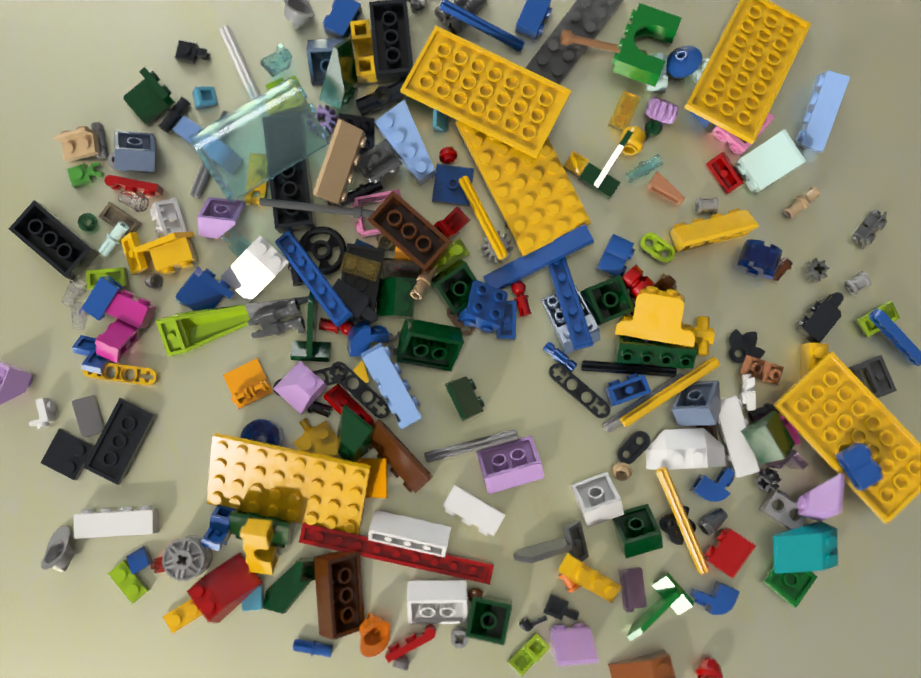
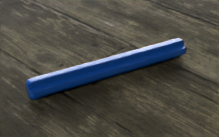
(482, 25)

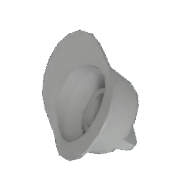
(298, 12)
(58, 551)

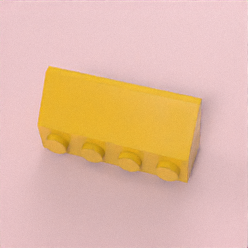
(712, 230)

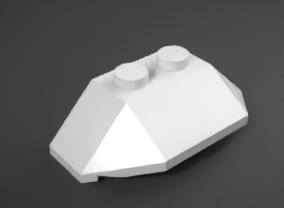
(685, 450)

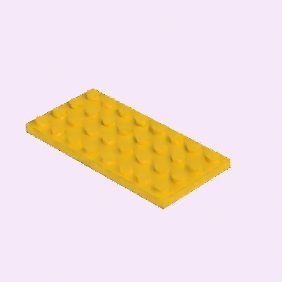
(748, 67)
(486, 91)
(528, 191)
(838, 410)
(287, 483)

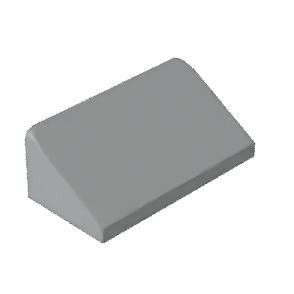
(88, 416)

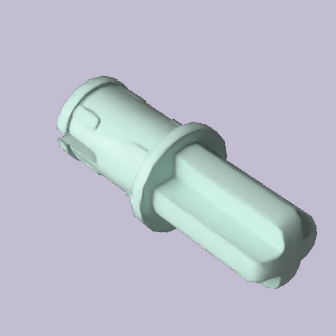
(113, 238)

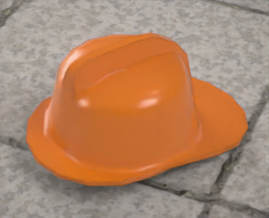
(374, 635)

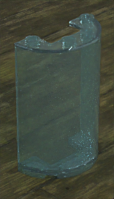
(260, 139)

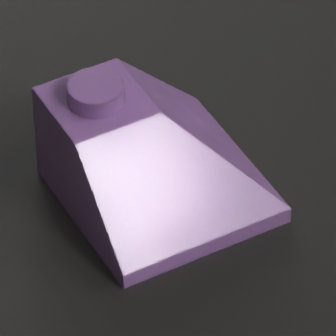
(218, 216)
(13, 381)
(300, 387)
(823, 499)

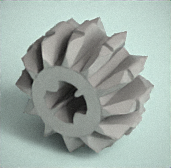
(489, 250)

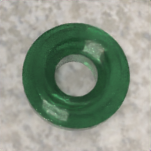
(84, 218)

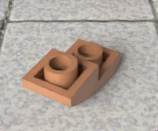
(762, 369)

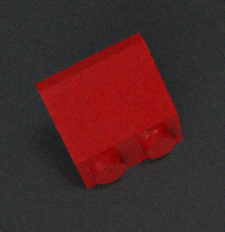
(729, 552)

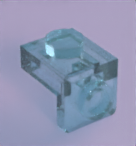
(277, 61)

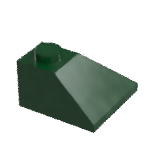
(353, 435)

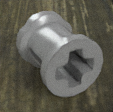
(707, 205)
(857, 283)
(459, 643)

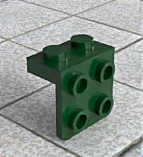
(149, 97)

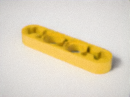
(120, 375)

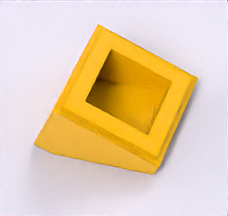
(362, 372)

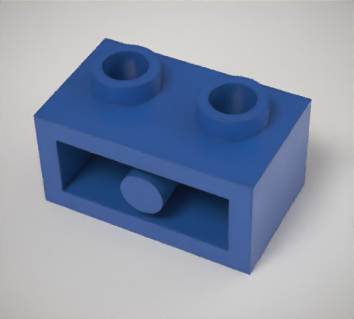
(632, 388)

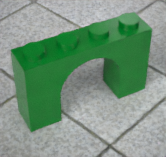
(632, 61)

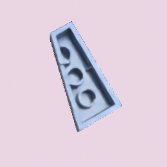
(822, 110)

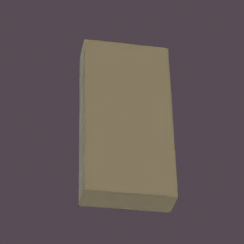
(113, 214)

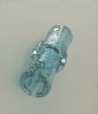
(644, 168)

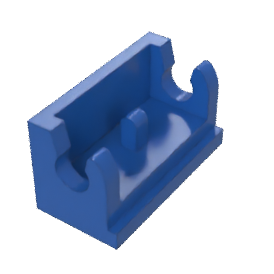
(101, 297)

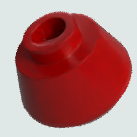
(709, 669)

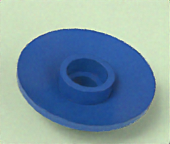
(683, 61)

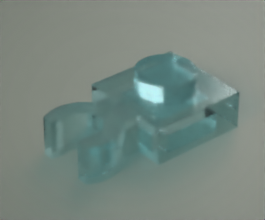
(238, 245)

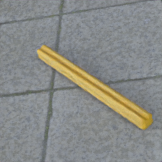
(670, 391)
(682, 520)

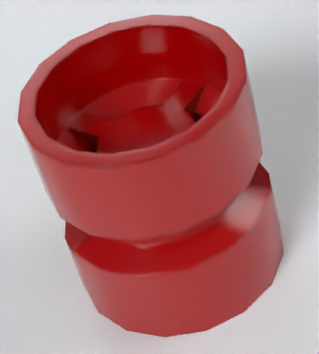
(636, 281)

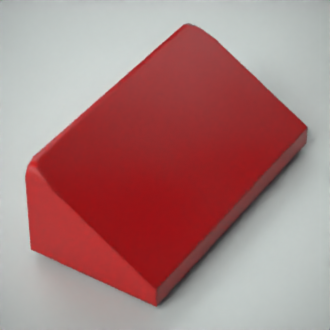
(725, 172)

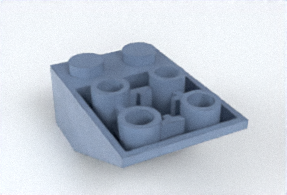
(558, 323)

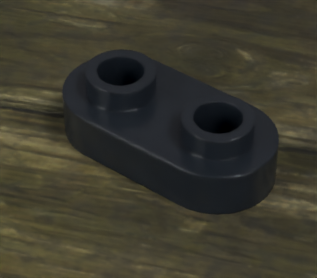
(632, 447)

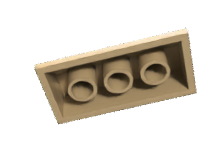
(339, 163)

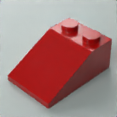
(224, 588)

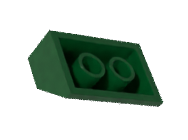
(429, 344)
(282, 529)

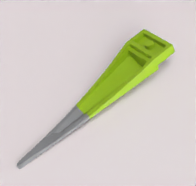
(194, 328)

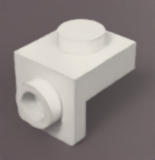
(46, 413)

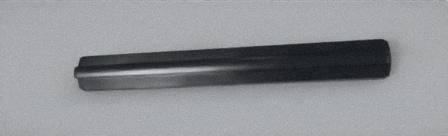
(614, 367)

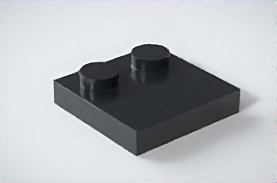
(67, 454)

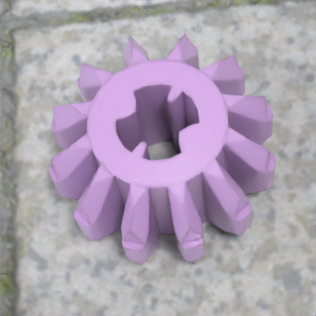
(662, 110)
(329, 116)

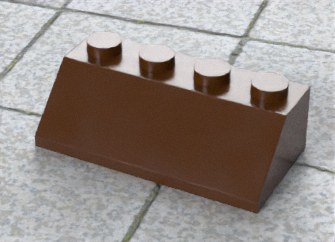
(399, 457)
(339, 593)

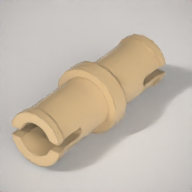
(801, 202)
(423, 282)

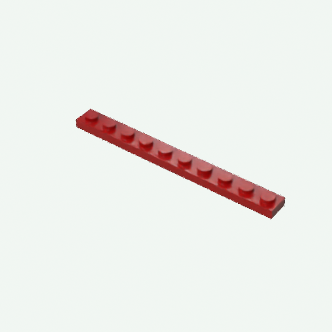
(448, 565)

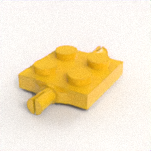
(318, 440)

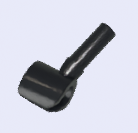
(527, 626)

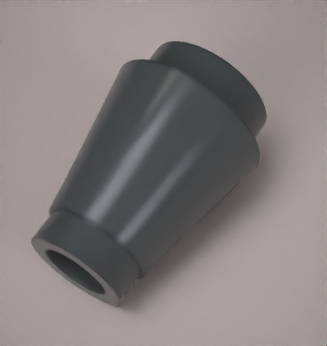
(712, 522)

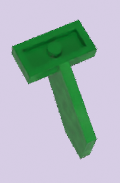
(671, 596)

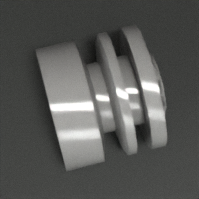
(198, 558)

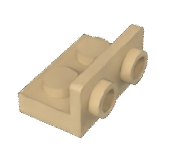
(78, 143)

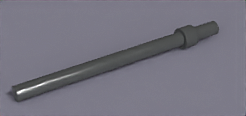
(356, 211)

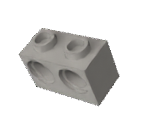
(782, 513)

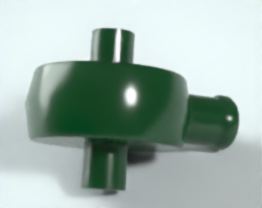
(653, 128)

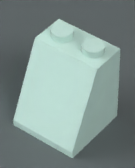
(769, 162)

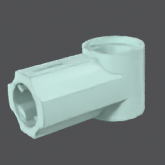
(661, 85)

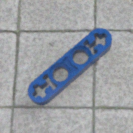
(896, 336)

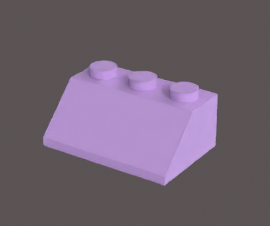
(510, 464)

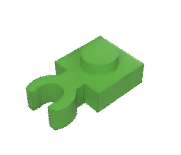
(82, 174)

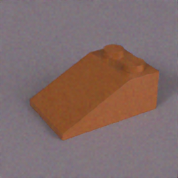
(646, 666)

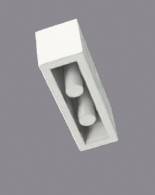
(473, 511)

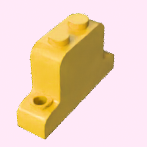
(658, 318)

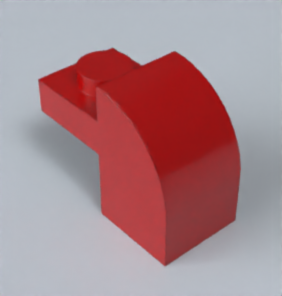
(452, 223)

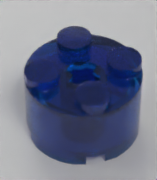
(759, 259)
(268, 428)

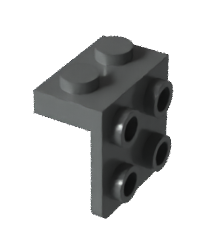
(378, 161)

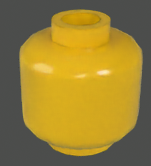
(635, 142)

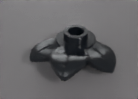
(745, 345)
(674, 532)

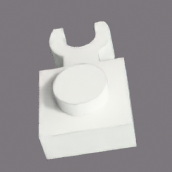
(748, 395)

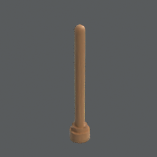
(568, 37)

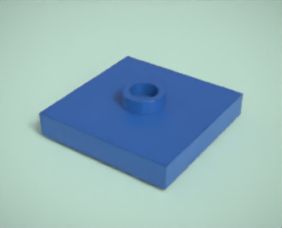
(447, 186)

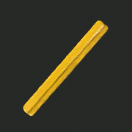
(483, 217)

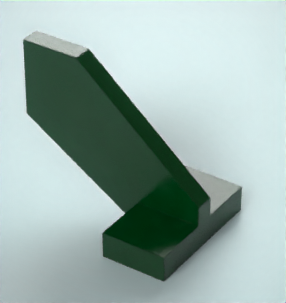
(599, 179)
(310, 349)
(289, 586)

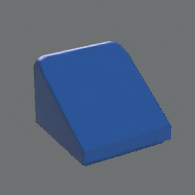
(139, 560)

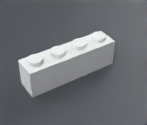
(737, 450)
(116, 523)
(409, 533)

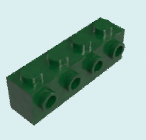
(656, 353)

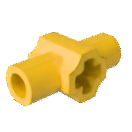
(704, 335)

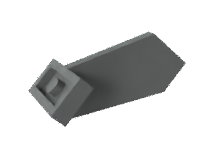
(572, 542)

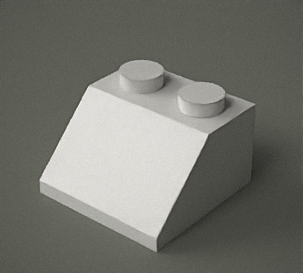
(597, 499)

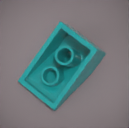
(806, 548)

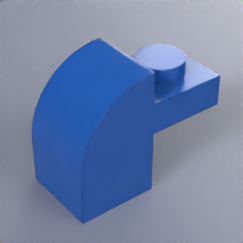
(361, 336)
(713, 490)
(219, 528)
(720, 601)

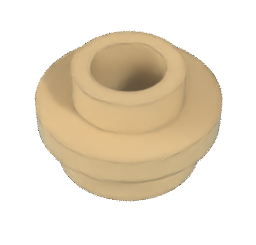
(622, 471)

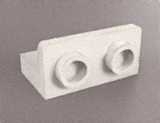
(167, 217)

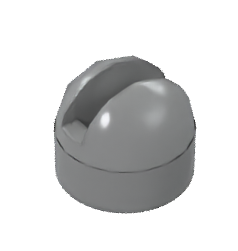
(157, 282)
(401, 663)

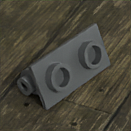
(874, 222)

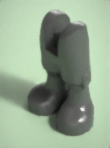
(454, 24)
(271, 324)

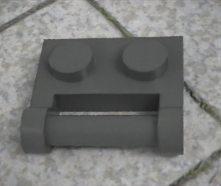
(877, 375)

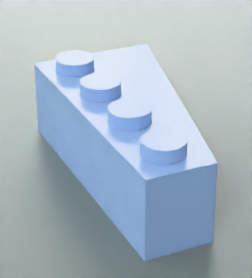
(405, 141)
(391, 385)

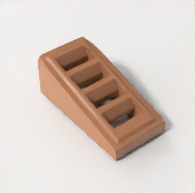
(665, 189)

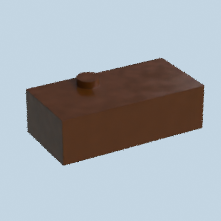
(410, 232)

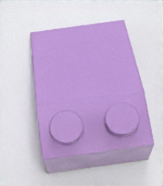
(573, 644)

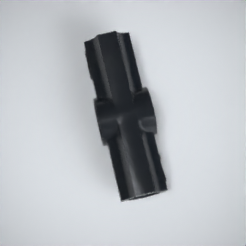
(372, 101)

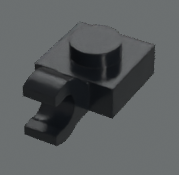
(190, 51)
(558, 608)

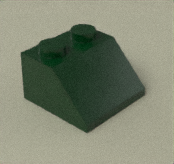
(454, 285)
(395, 298)
(608, 300)
(638, 531)
(489, 619)

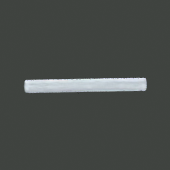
(239, 62)

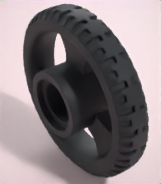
(334, 240)

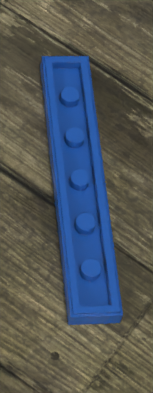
(540, 258)
(313, 278)
(570, 304)

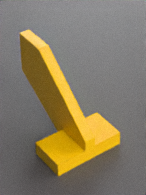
(136, 253)

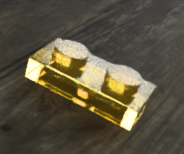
(624, 111)
(360, 267)

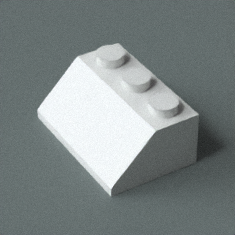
(437, 602)

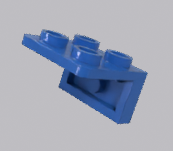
(203, 290)
(484, 307)

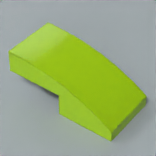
(528, 654)

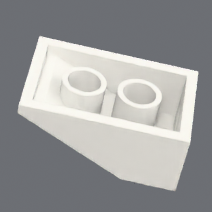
(254, 269)

